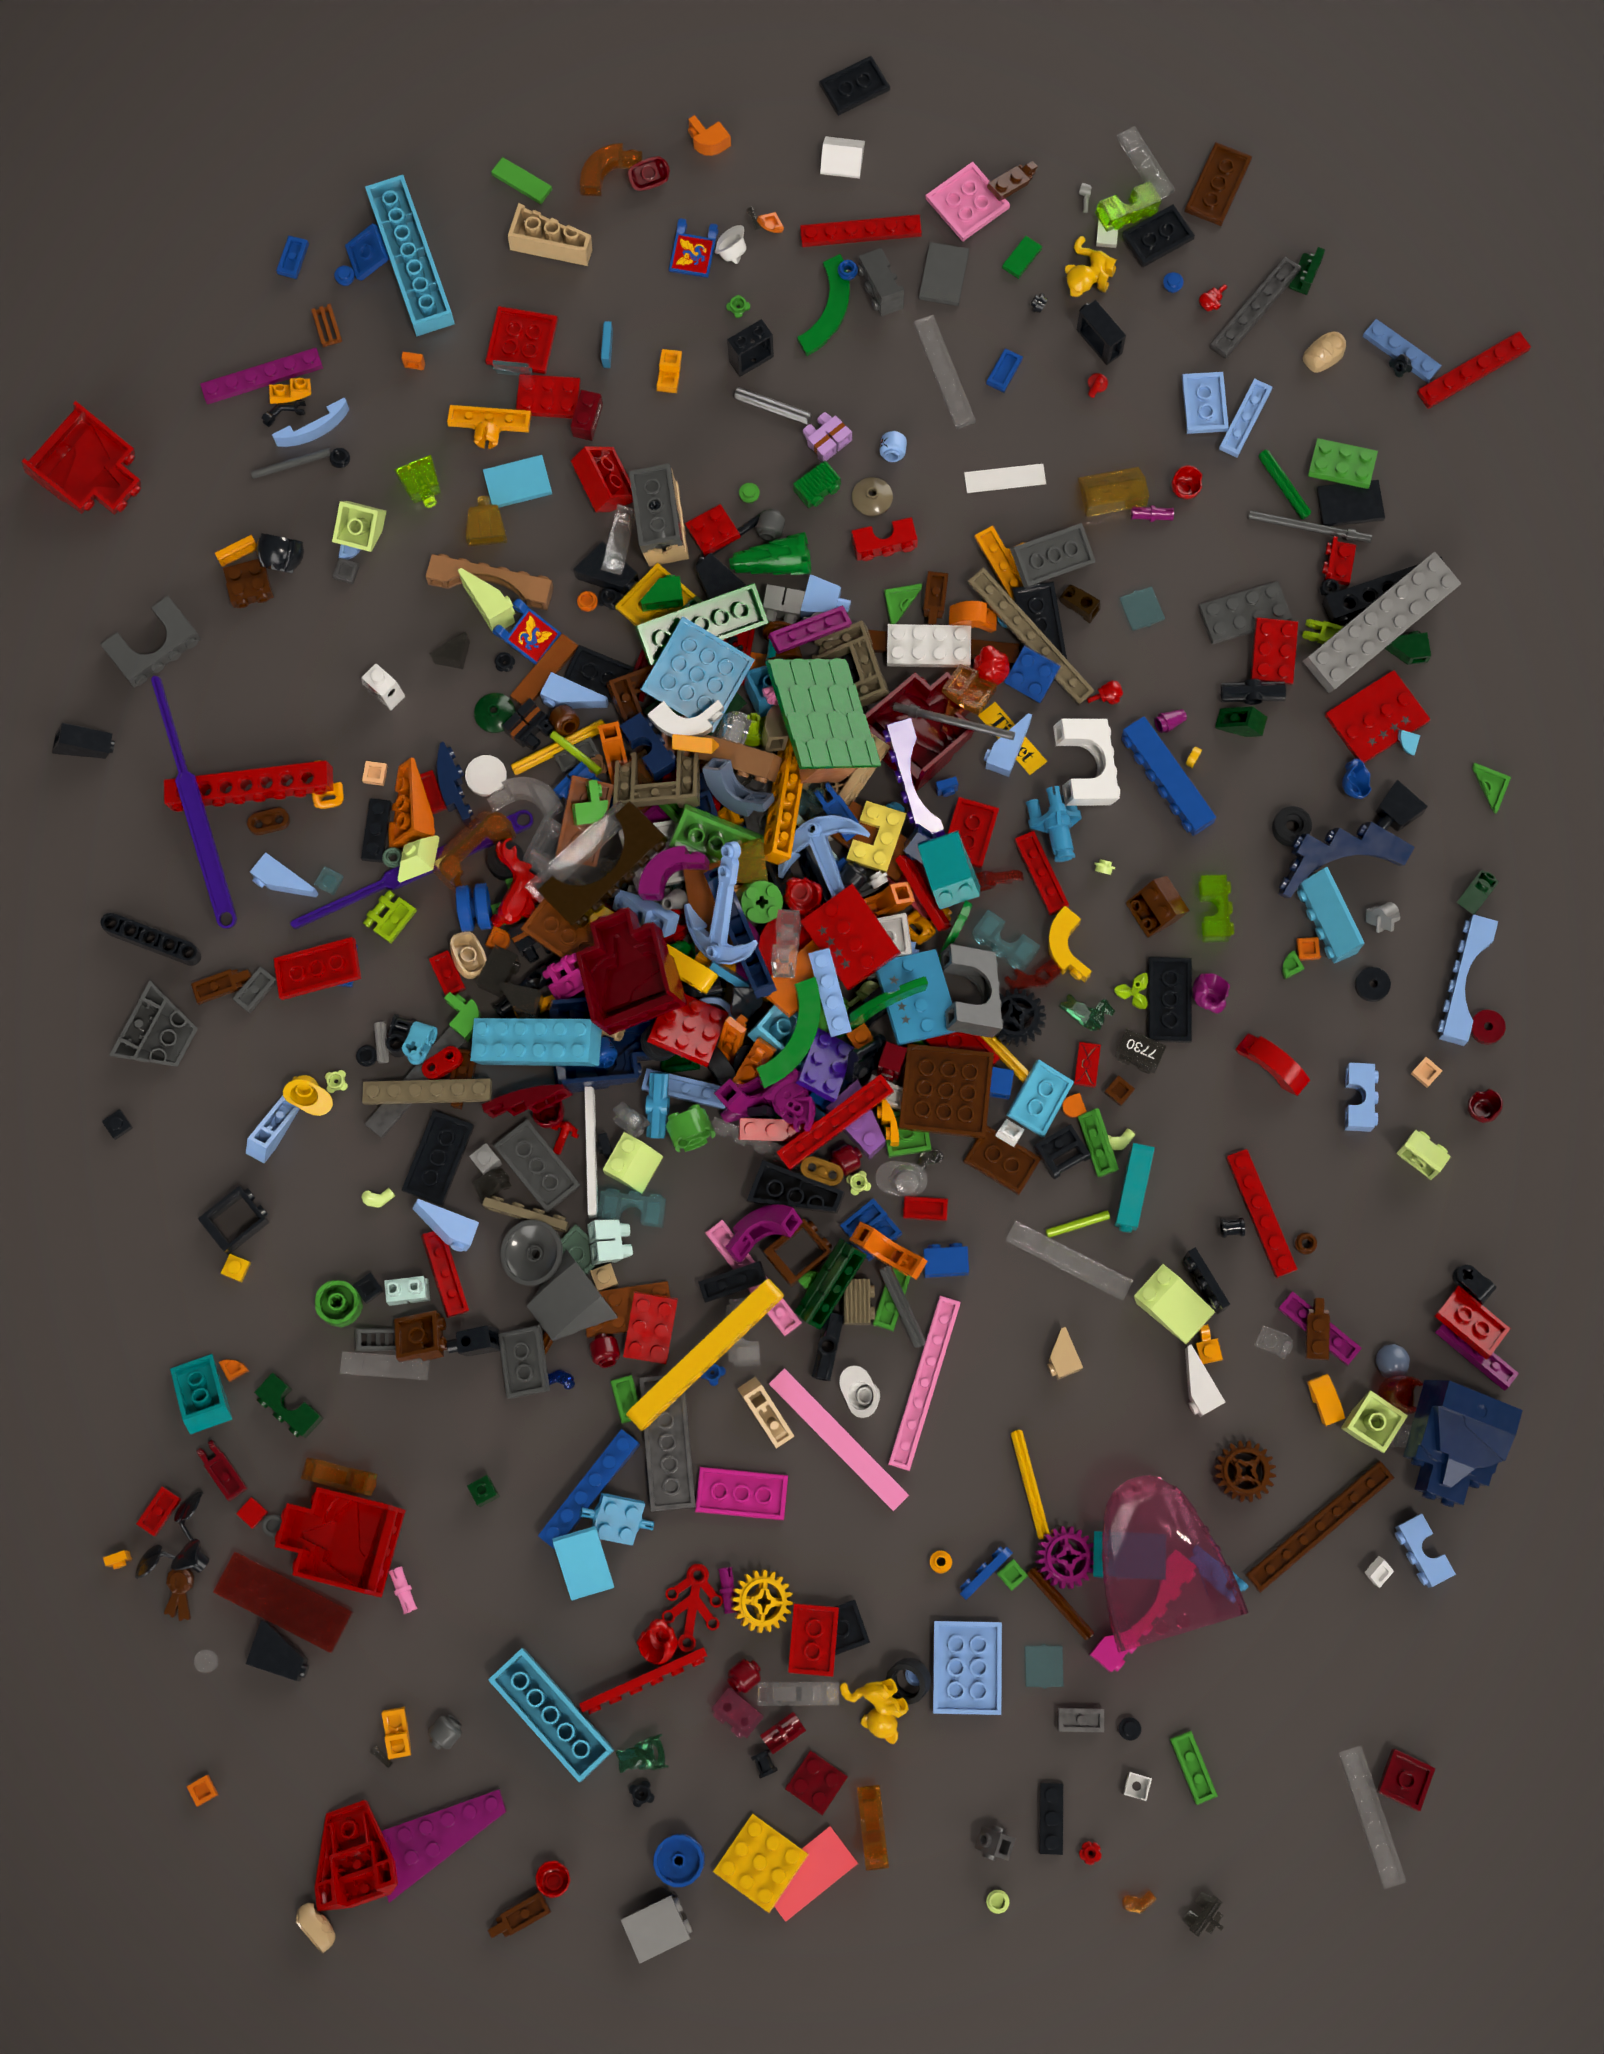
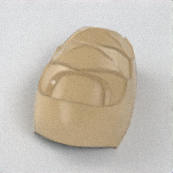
(1325, 352)
(467, 954)
(315, 1927)

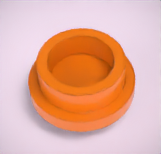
(587, 601)

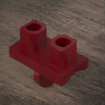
(783, 1733)

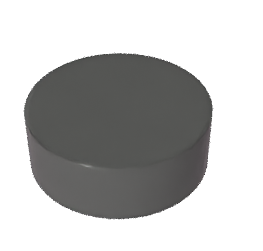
(271, 1525)

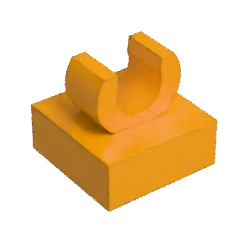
(730, 816)

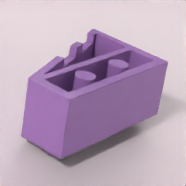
(865, 1131)

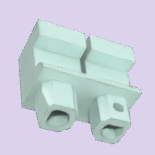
(608, 1242)
(407, 1290)

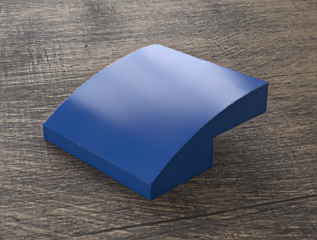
(874, 1216)

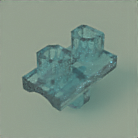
(810, 802)

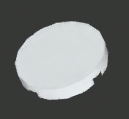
(485, 775)

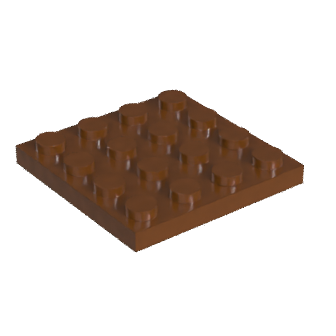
(946, 1091)

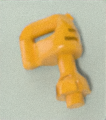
(338, 793)
(925, 926)

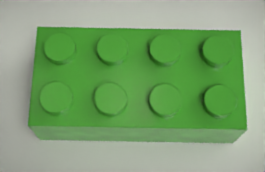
(707, 833)

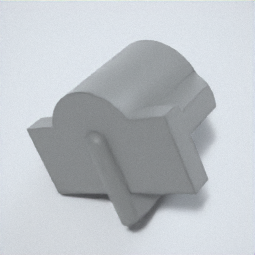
(1383, 916)

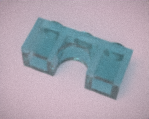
(1018, 953)
(614, 1203)

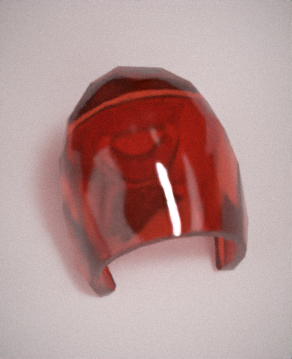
(1400, 1392)

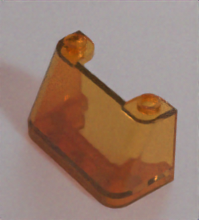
(485, 825)

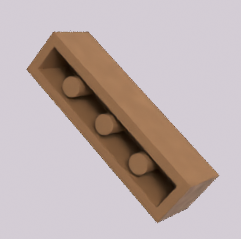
(745, 760)

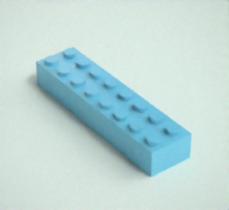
(410, 255)

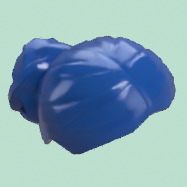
(1356, 779)

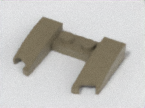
(859, 643)
(683, 790)

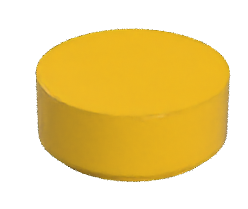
(1193, 757)

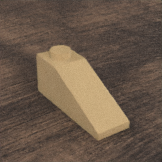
(765, 1412)

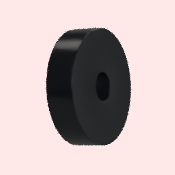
(1376, 975)

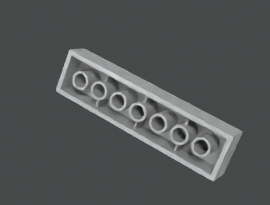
(1381, 622)

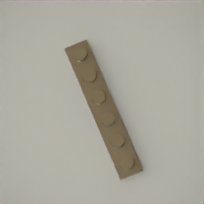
(427, 1091)

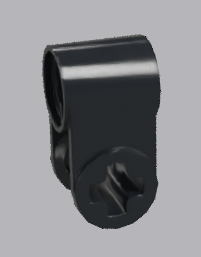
(398, 1032)
(1475, 1284)

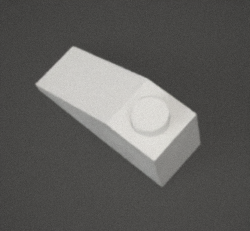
(1201, 1388)

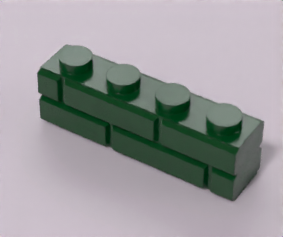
(830, 1283)

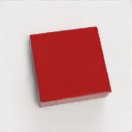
(252, 1512)

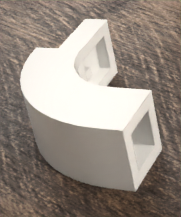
(670, 723)

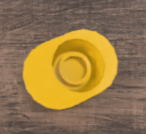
(308, 1095)

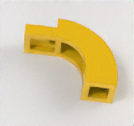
(1058, 948)

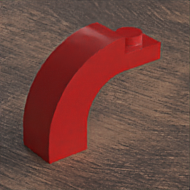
(1275, 1061)

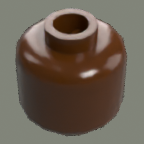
(564, 720)

